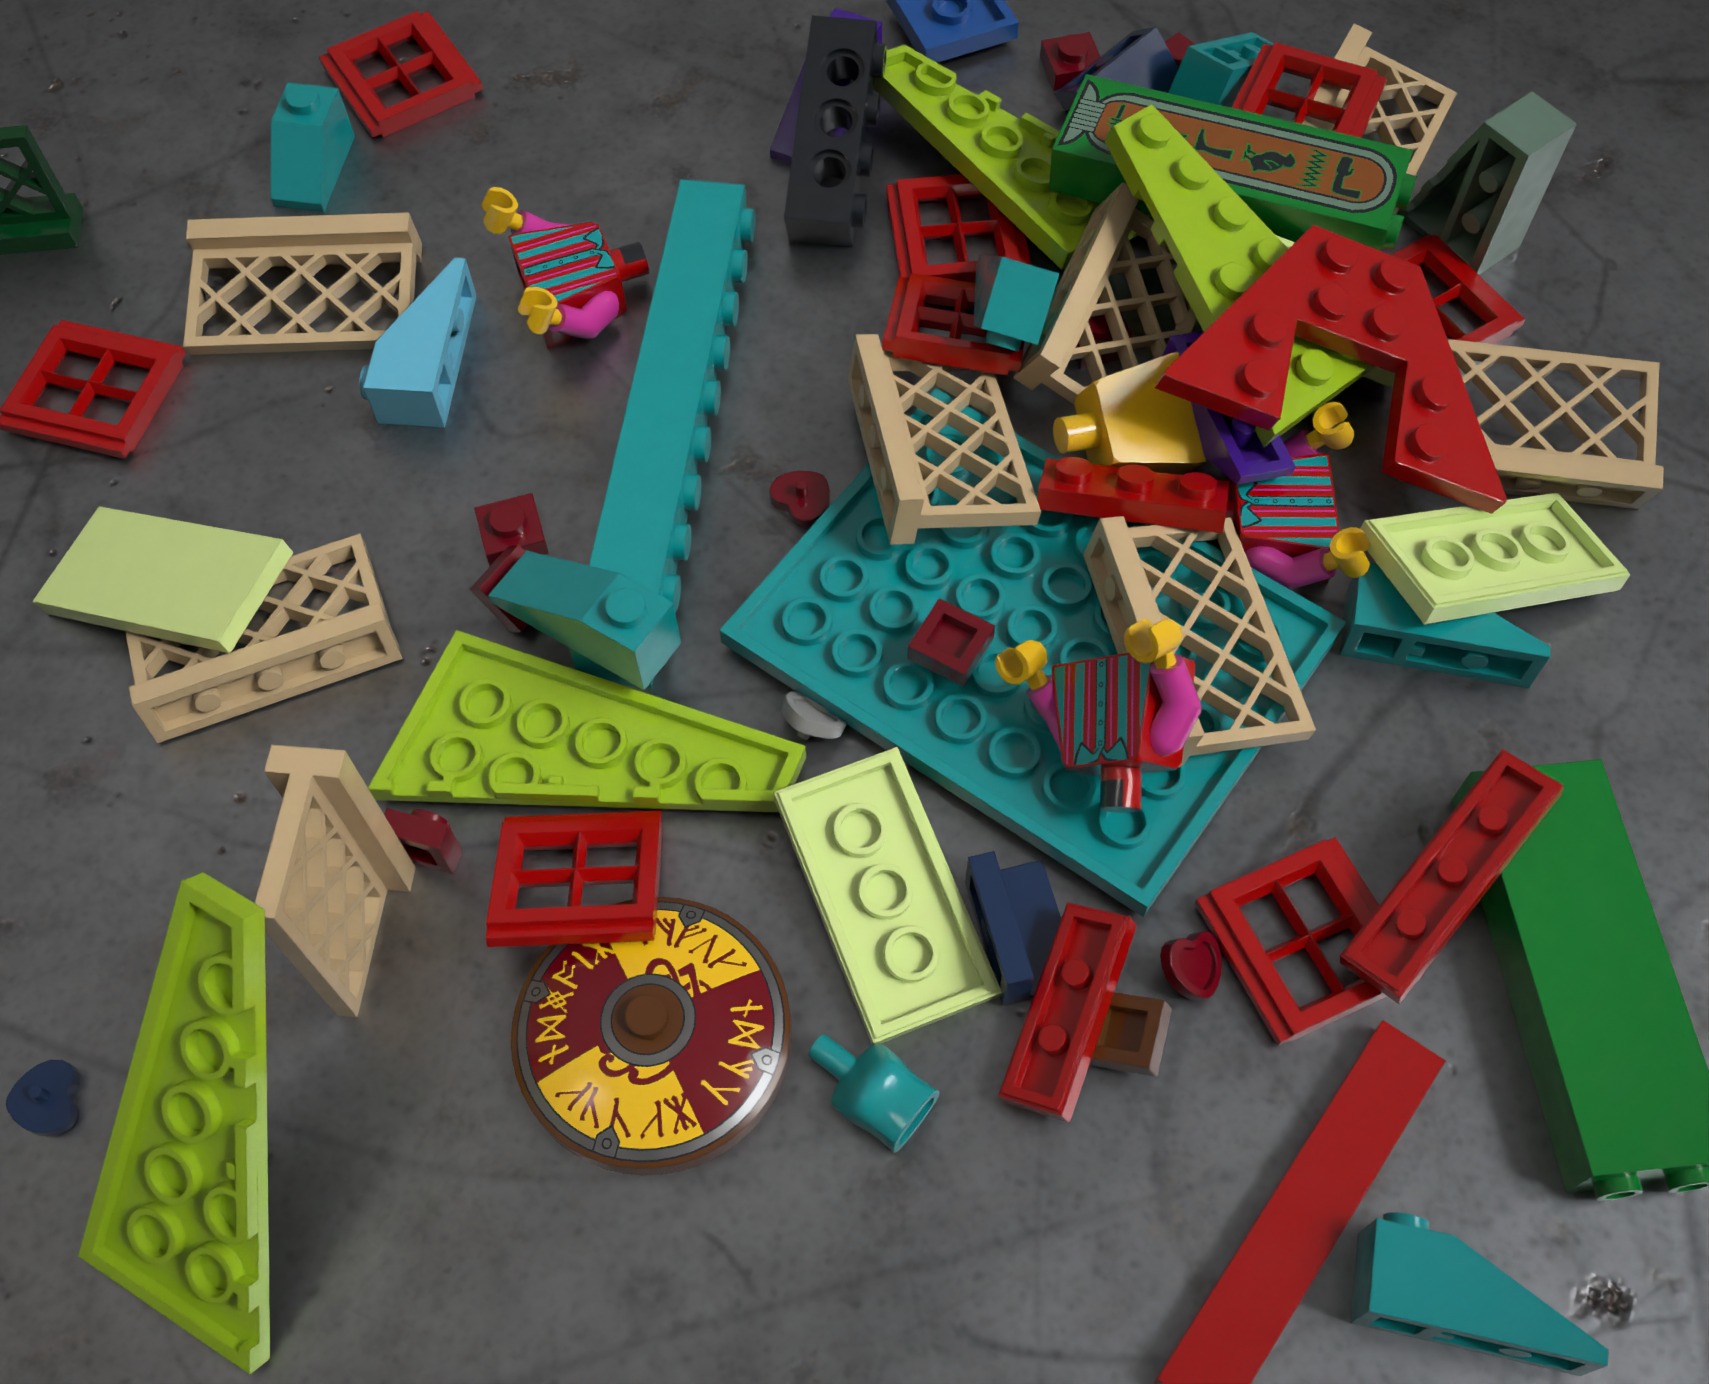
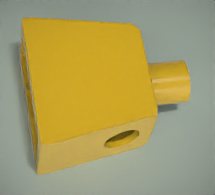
(1131, 422)

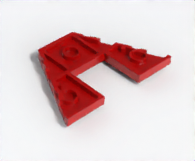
(1365, 309)

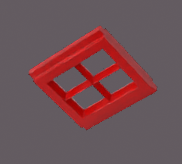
(1271, 61)
(361, 92)
(910, 234)
(1468, 287)
(909, 314)
(22, 416)
(575, 922)
(1255, 964)

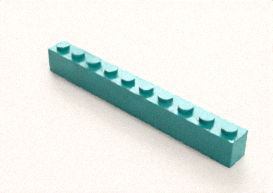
(673, 394)

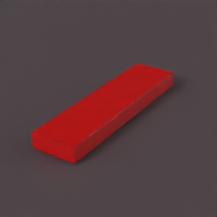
(1450, 875)

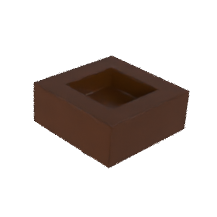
(1133, 1035)

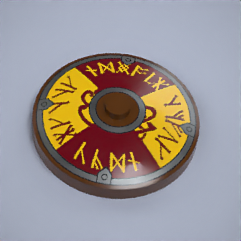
(655, 1045)

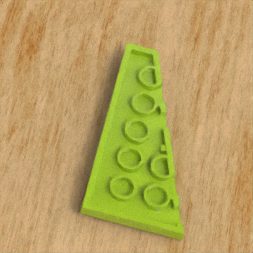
(990, 147)
(1218, 249)
(546, 734)
(188, 1151)

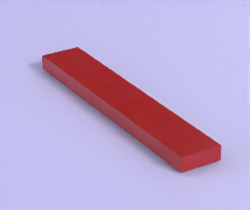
(1305, 1214)

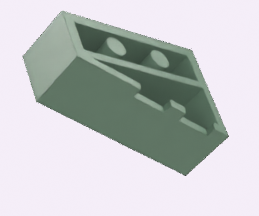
(1493, 183)

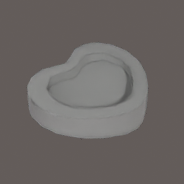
(810, 717)

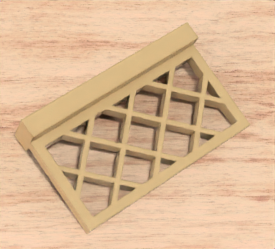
(1401, 85)
(305, 247)
(1086, 282)
(894, 438)
(1574, 475)
(1127, 598)
(269, 666)
(328, 871)

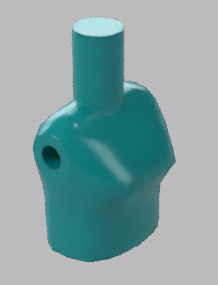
(876, 1090)

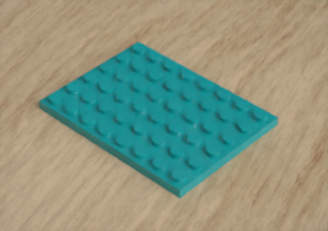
(849, 603)

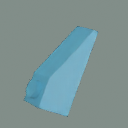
(421, 353)

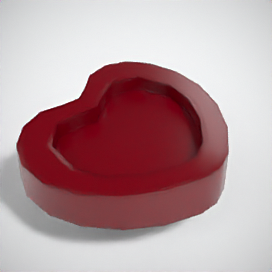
(802, 495)
(1192, 965)

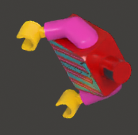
(565, 270)
(1292, 520)
(1114, 711)

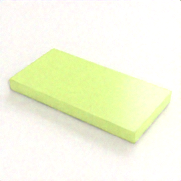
(1484, 563)
(164, 578)
(886, 896)

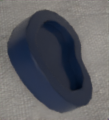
(44, 1098)

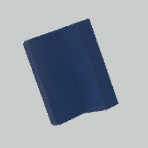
(1135, 60)
(1014, 920)

